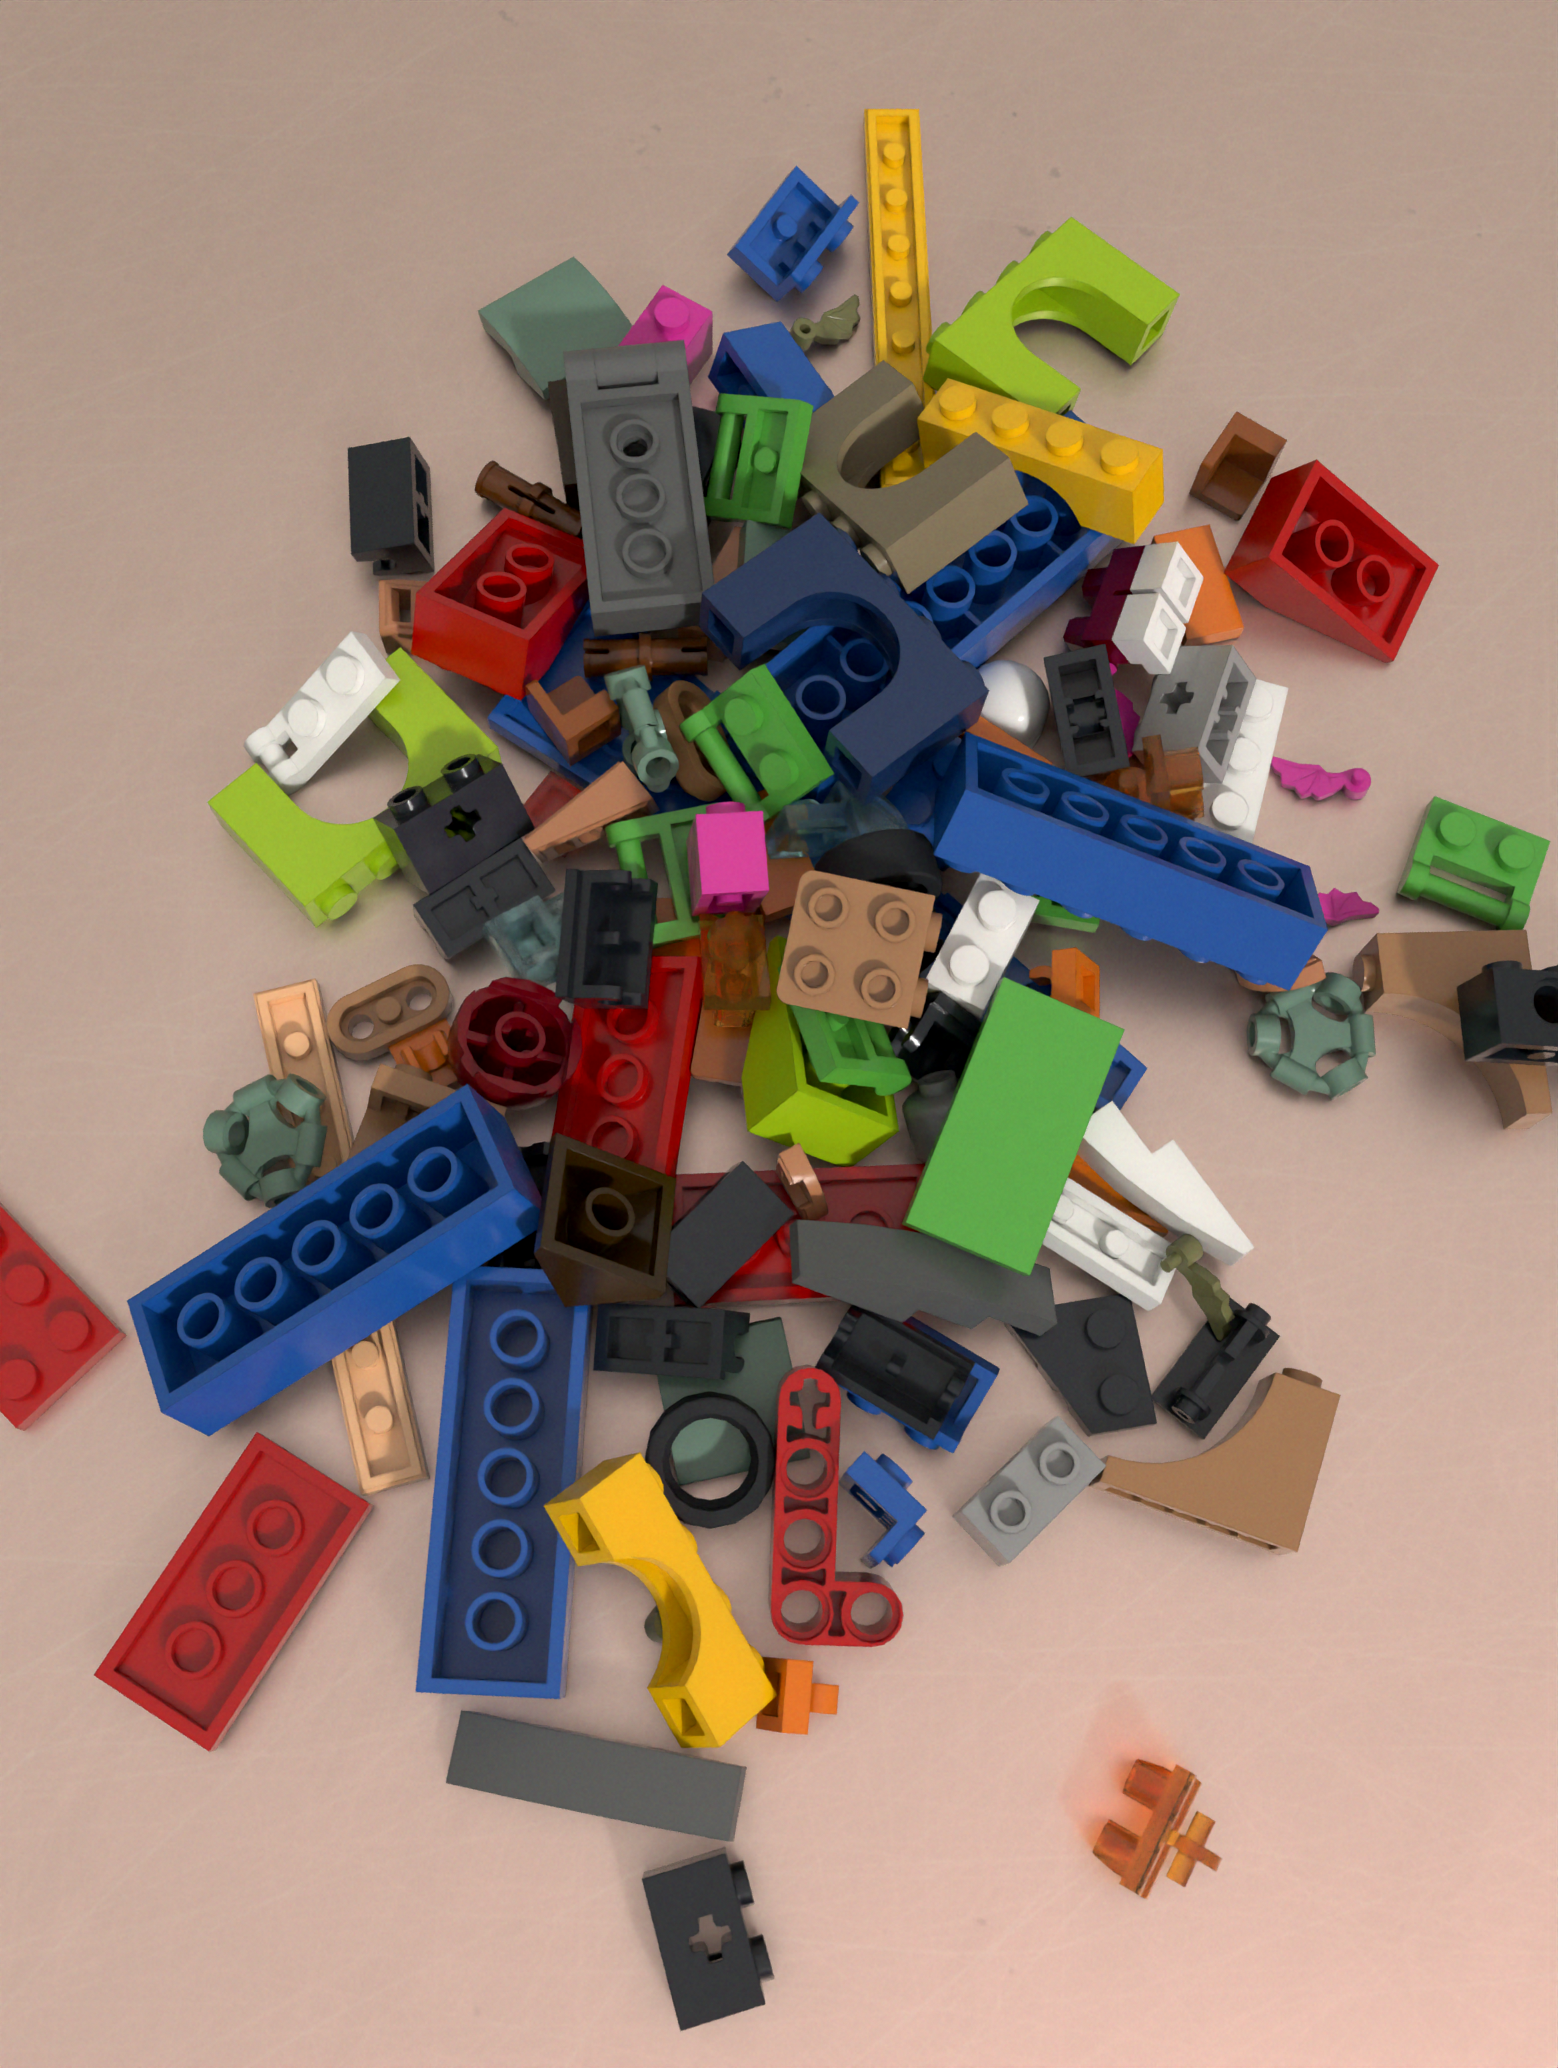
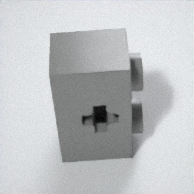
(1199, 706)
(1029, 1491)

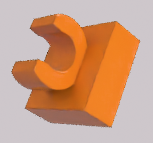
(1073, 979)
(428, 1052)
(794, 1697)

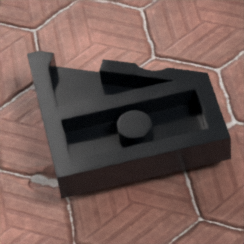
(1095, 1364)

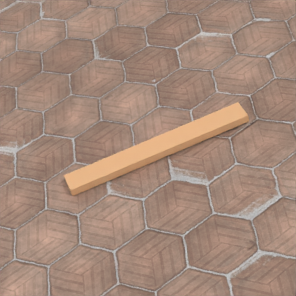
(373, 1371)

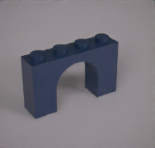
(823, 580)

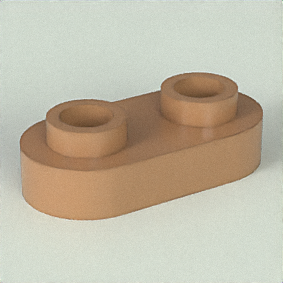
(694, 772)
(388, 1008)

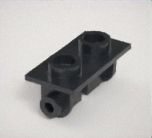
(1215, 1370)

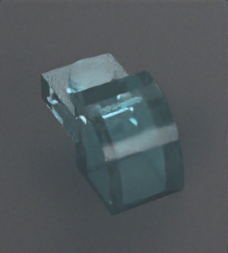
(815, 828)
(528, 939)

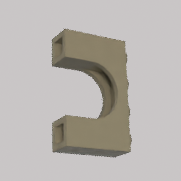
(912, 525)

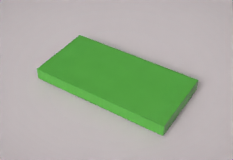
(1013, 1127)

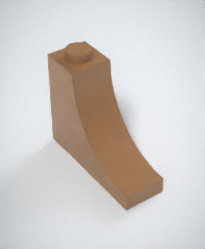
(1419, 979)
(1252, 1480)

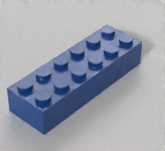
(1126, 863)
(335, 1262)
(505, 1449)

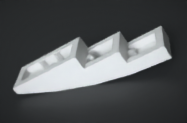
(1161, 1185)

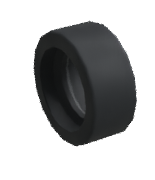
(887, 858)
(761, 1470)

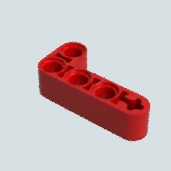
(817, 1502)

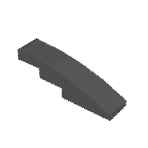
(910, 1271)
(597, 1775)

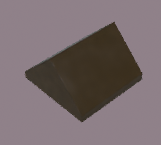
(603, 1226)

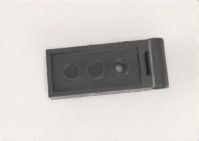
(642, 512)

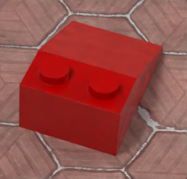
(1331, 562)
(503, 604)

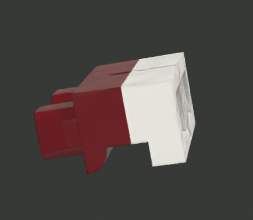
(1138, 606)

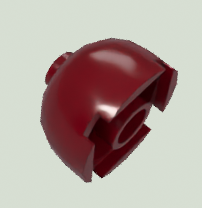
(514, 1043)

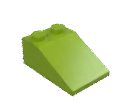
(791, 1104)

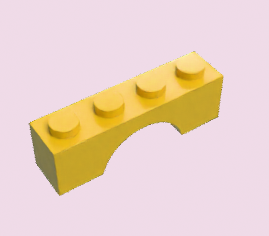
(1101, 475)
(707, 1670)

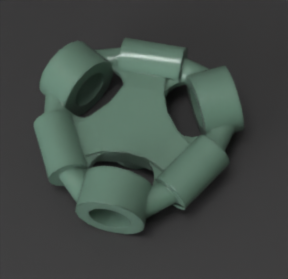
(646, 747)
(1314, 1036)
(268, 1137)

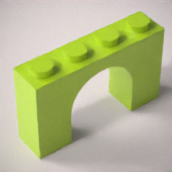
(1065, 279)
(328, 863)

